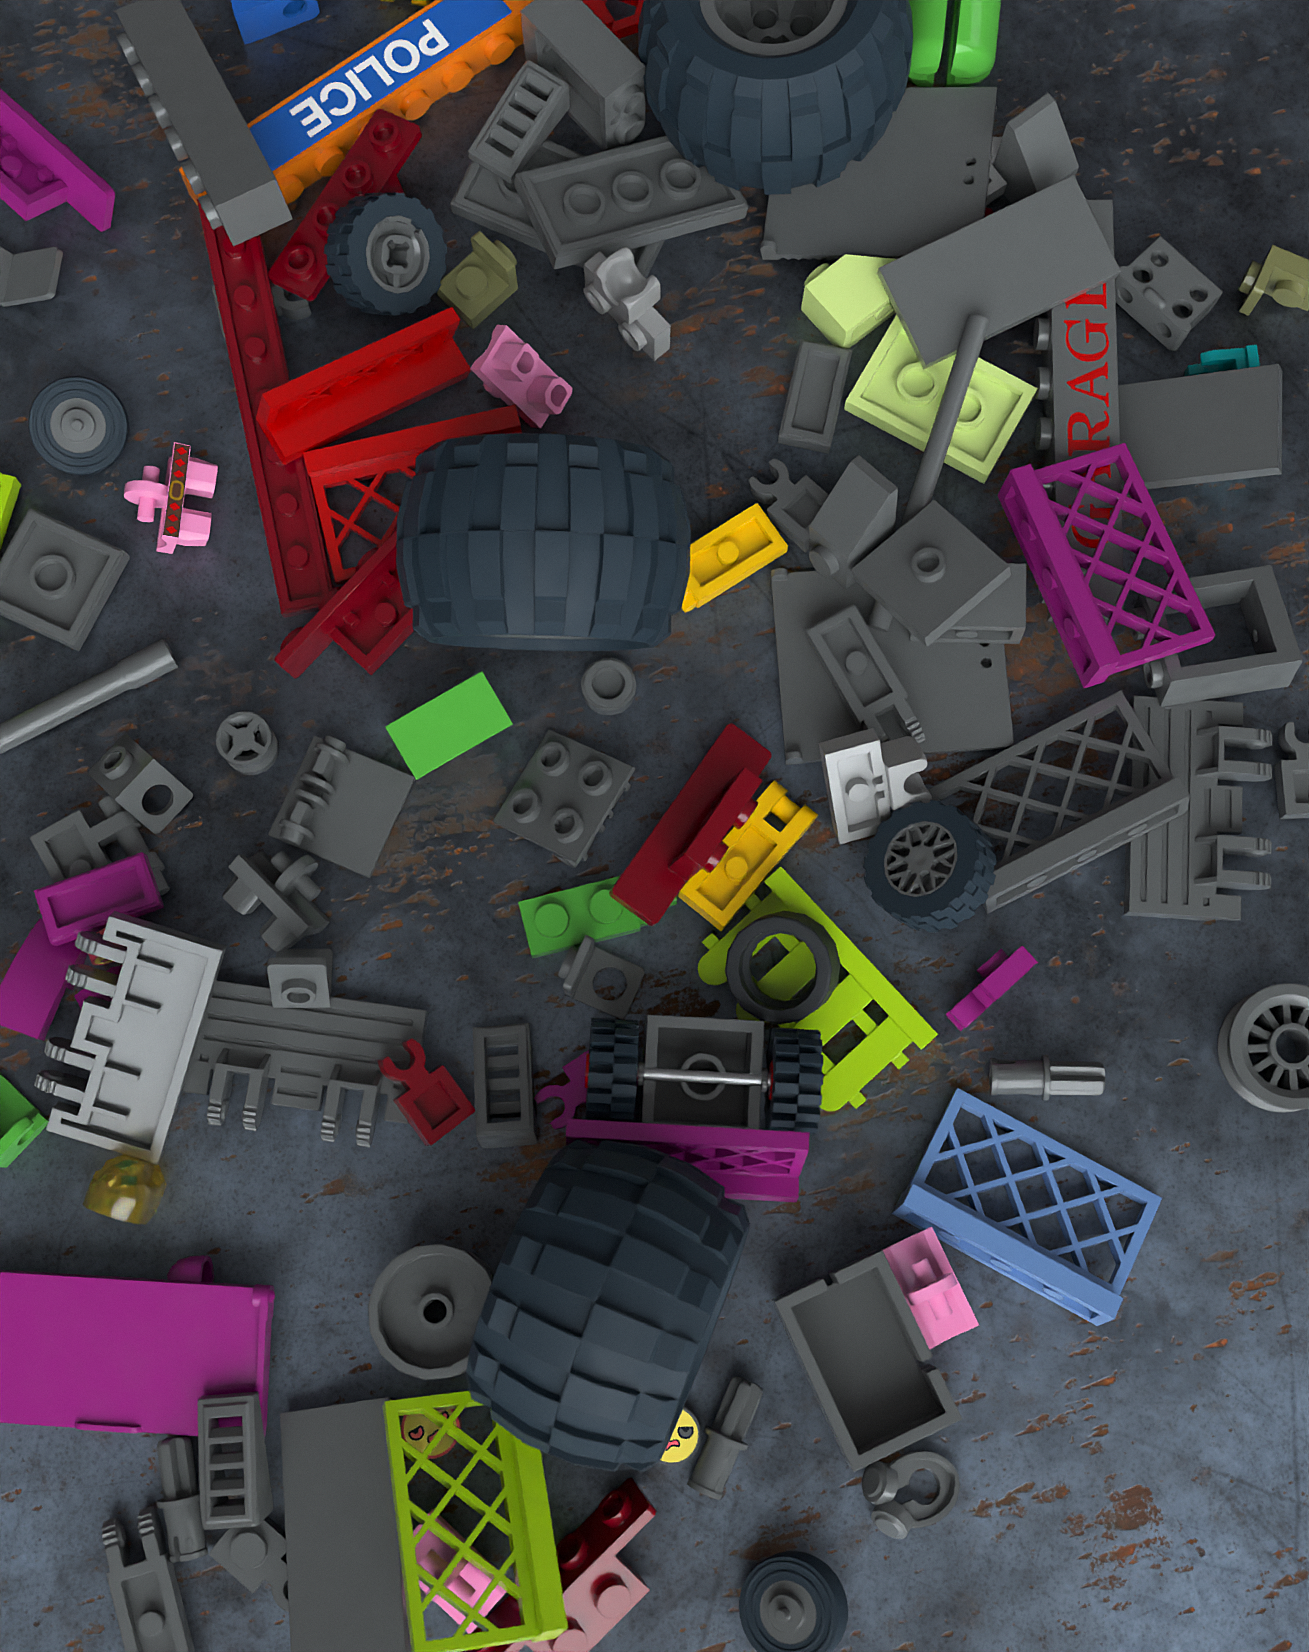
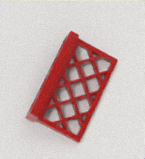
(382, 456)

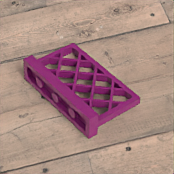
(1064, 585)
(744, 1161)

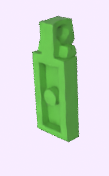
(565, 917)

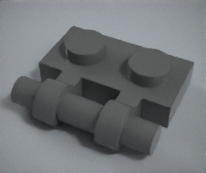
(77, 847)

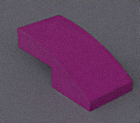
(36, 983)

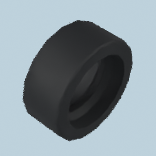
(746, 990)

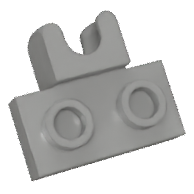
(629, 297)
(870, 778)

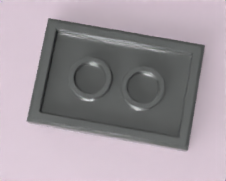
(1204, 426)

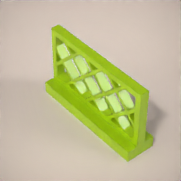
(526, 1525)

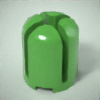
(970, 41)

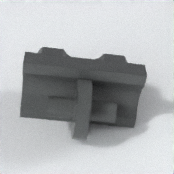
(286, 892)

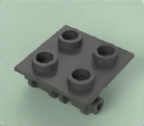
(564, 797)
(341, 806)

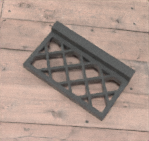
(1090, 834)

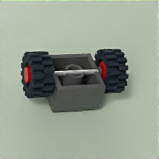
(704, 1073)

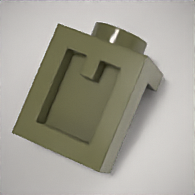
(1278, 275)
(480, 280)

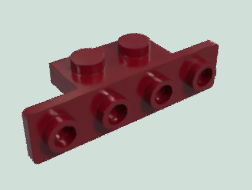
(367, 168)
(361, 617)
(694, 825)
(593, 1577)

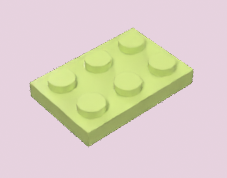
(905, 400)

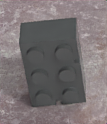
(860, 1361)

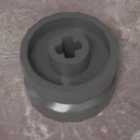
(402, 1303)

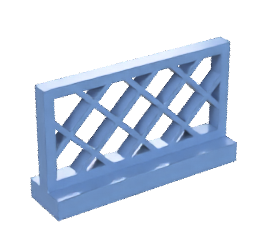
(1006, 1250)

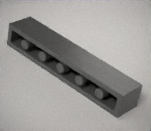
(203, 119)

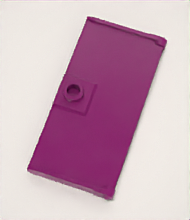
(128, 1350)

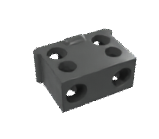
(1170, 286)

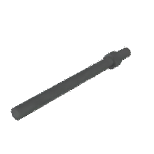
(940, 436)

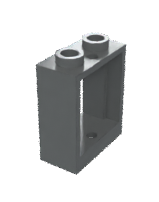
(595, 64)
(1268, 627)

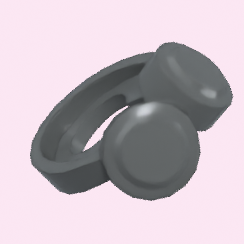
(883, 1479)

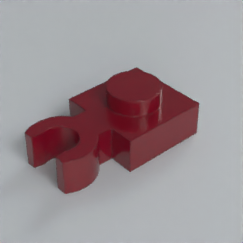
(431, 1099)

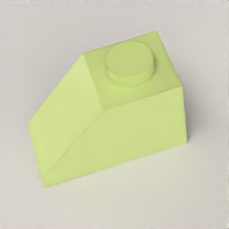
(847, 299)

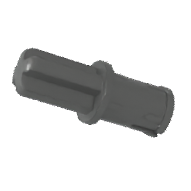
(1046, 1077)
(726, 1437)
(180, 1499)

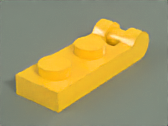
(749, 859)

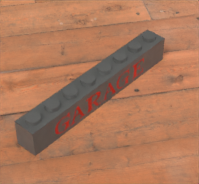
(1082, 404)

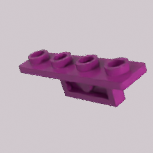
(45, 173)

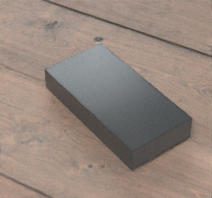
(814, 396)

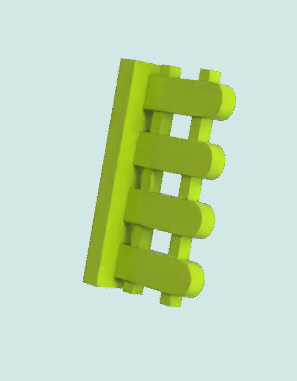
(846, 1002)

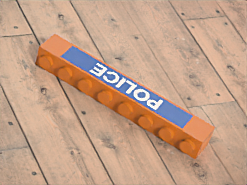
(397, 72)

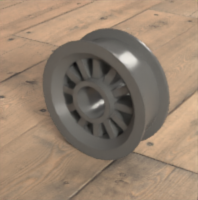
(1234, 1051)

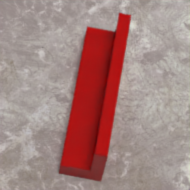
(362, 387)

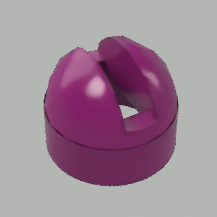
(192, 1268)

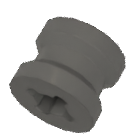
(239, 734)

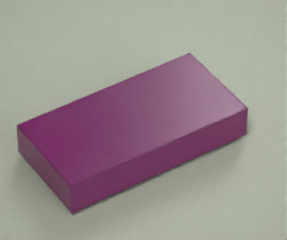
(90, 898)

